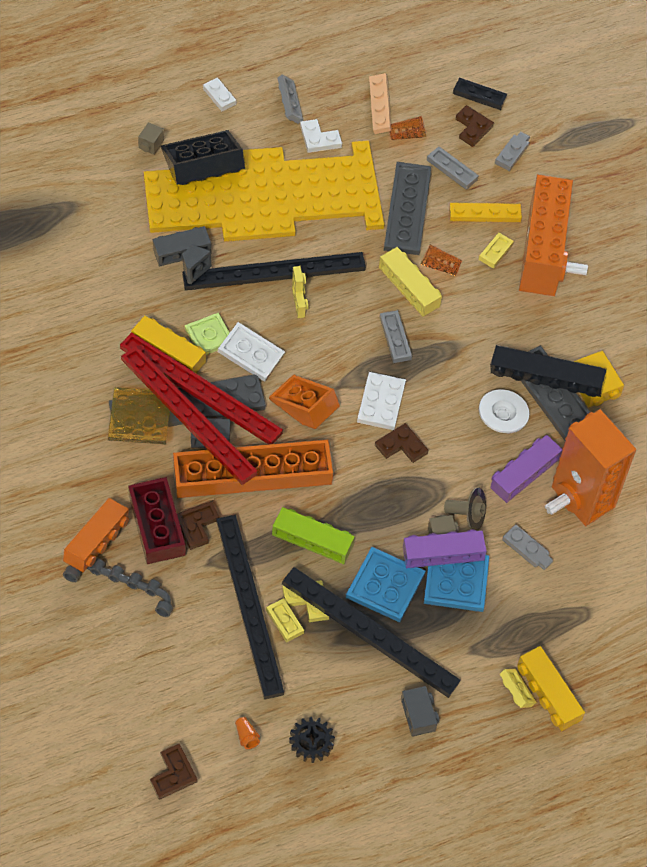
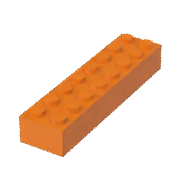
(276, 466)

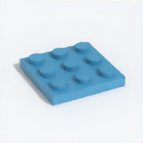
(385, 584)
(457, 585)

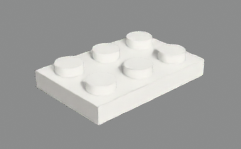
(251, 351)
(381, 401)

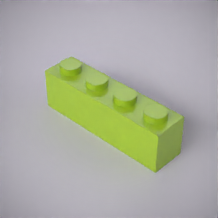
(313, 535)

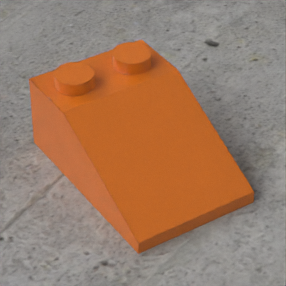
(306, 400)

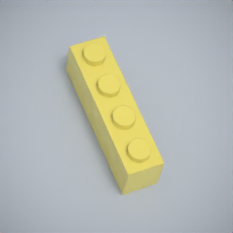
(410, 281)

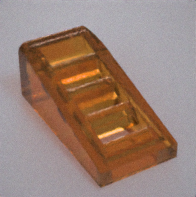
(417, 131)
(439, 265)

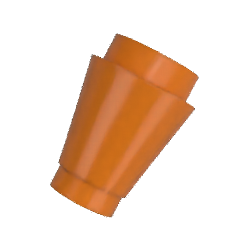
(247, 734)

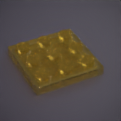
(138, 417)

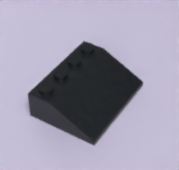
(203, 157)

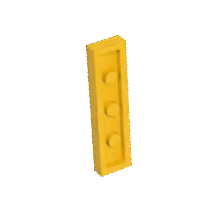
(485, 212)

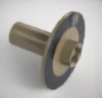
(473, 508)

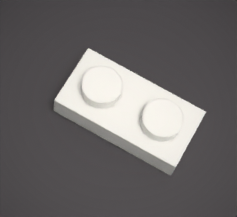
(219, 94)

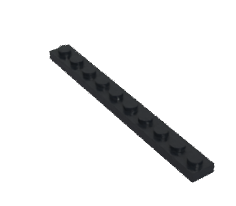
(277, 270)
(250, 607)
(371, 632)

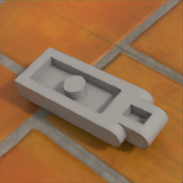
(513, 151)
(527, 547)

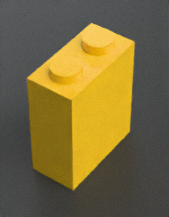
(613, 385)

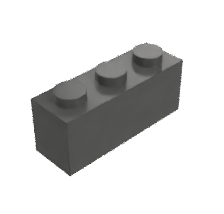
(169, 248)

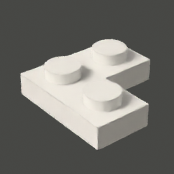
(317, 140)

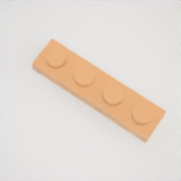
(380, 103)

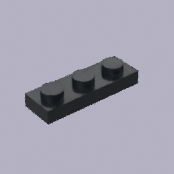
(480, 93)

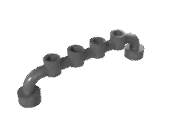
(152, 588)

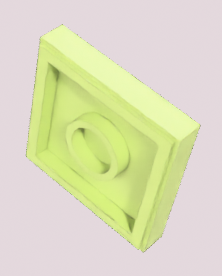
(208, 333)

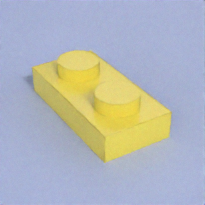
(496, 250)
(285, 620)
(517, 687)

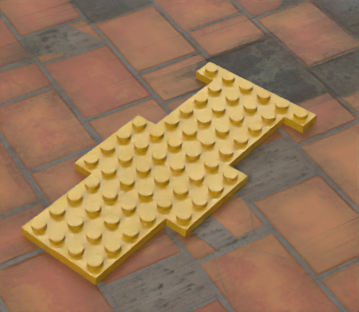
(268, 195)

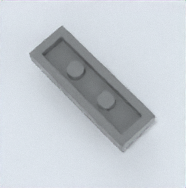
(290, 99)
(452, 167)
(395, 336)

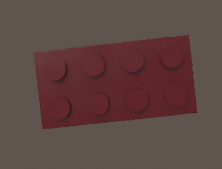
(156, 520)

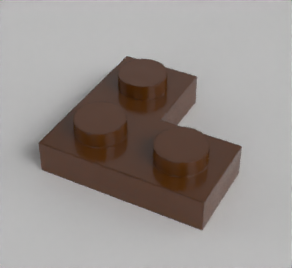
(476, 125)
(402, 439)
(192, 523)
(178, 775)

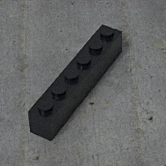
(548, 371)

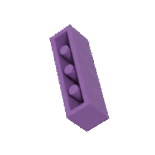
(525, 468)
(444, 548)

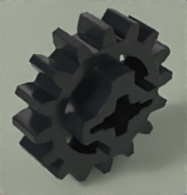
(303, 739)

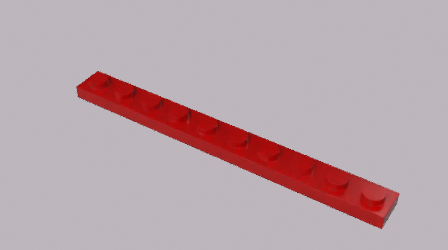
(206, 391)
(189, 415)

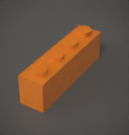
(96, 535)

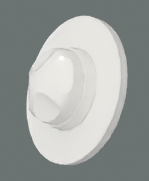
(504, 411)

